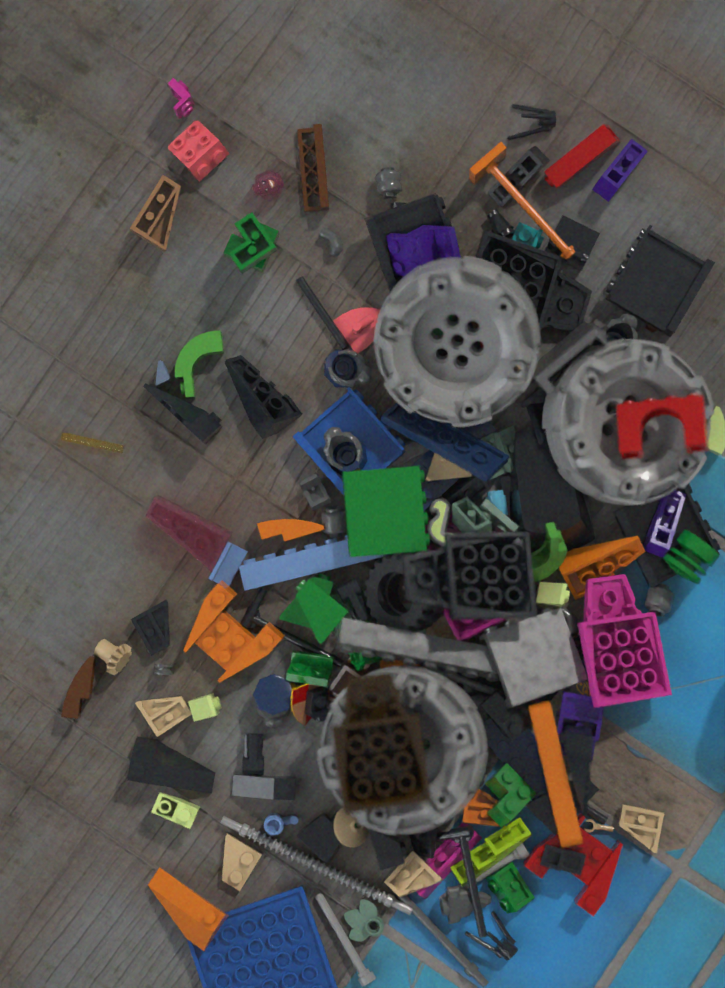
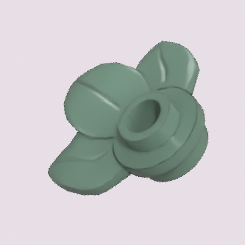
(360, 920)

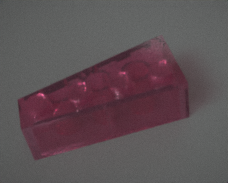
(193, 532)

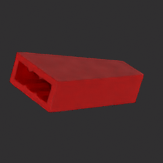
(581, 156)

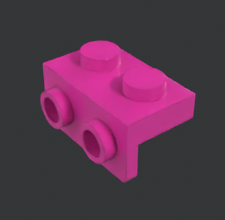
(180, 91)

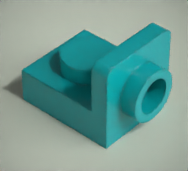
(528, 235)

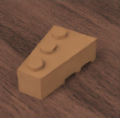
(157, 214)

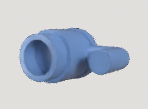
(275, 823)

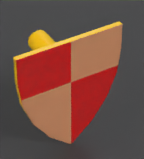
(298, 701)

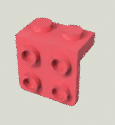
(198, 150)

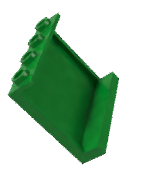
(385, 511)

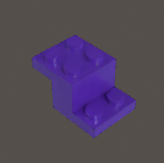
(421, 246)
(578, 711)

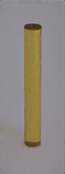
(92, 442)

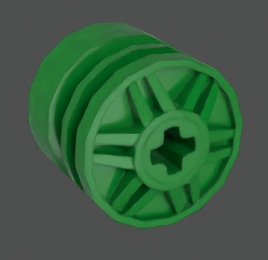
(691, 556)

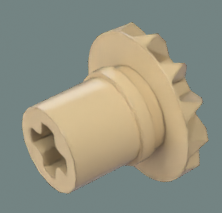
(114, 656)

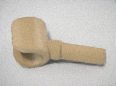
(598, 827)

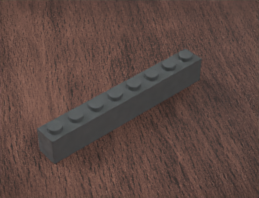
(415, 649)

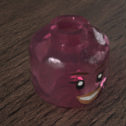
(268, 184)

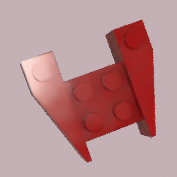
(597, 868)

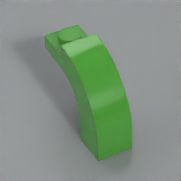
(197, 348)
(549, 555)

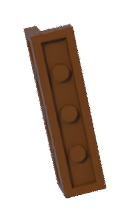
(321, 169)

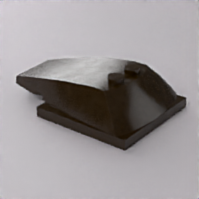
(379, 748)

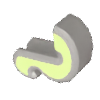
(438, 525)

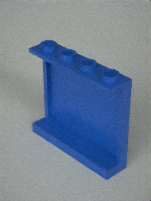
(360, 420)

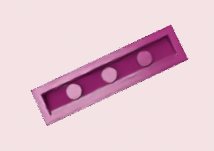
(446, 856)

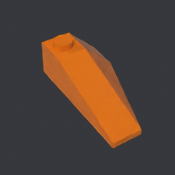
(598, 562)
(191, 912)

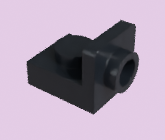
(316, 703)

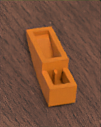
(288, 528)

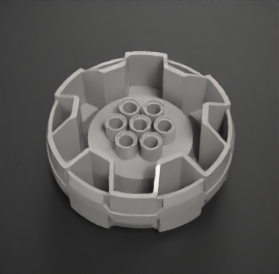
(443, 384)
(578, 412)
(452, 762)

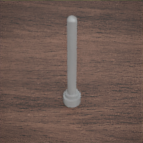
(518, 853)
(365, 975)

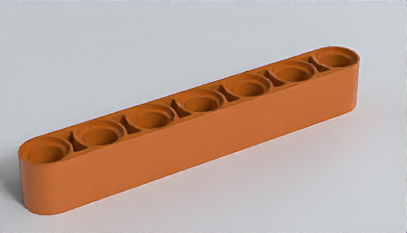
(555, 774)

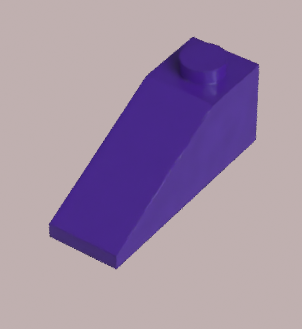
(619, 170)
(664, 524)

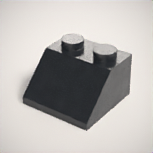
(387, 849)

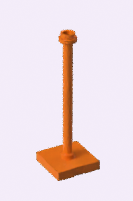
(489, 164)

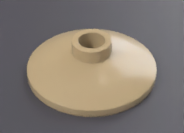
(346, 832)

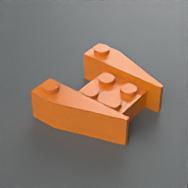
(225, 637)

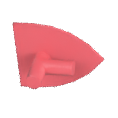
(358, 327)

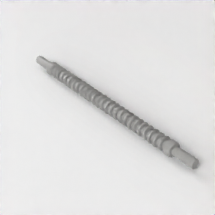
(387, 899)

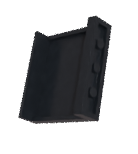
(403, 220)
(658, 281)
(636, 520)

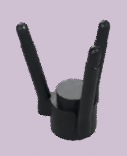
(545, 118)
(504, 947)

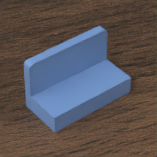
(228, 564)

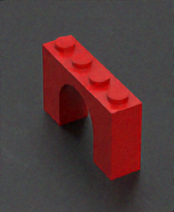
(635, 415)

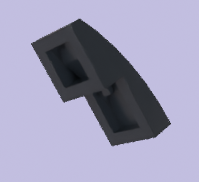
(563, 859)

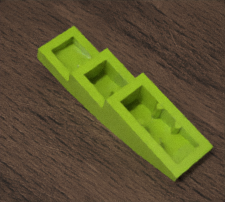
(493, 850)

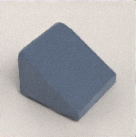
(162, 374)

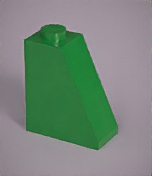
(319, 608)
(294, 611)

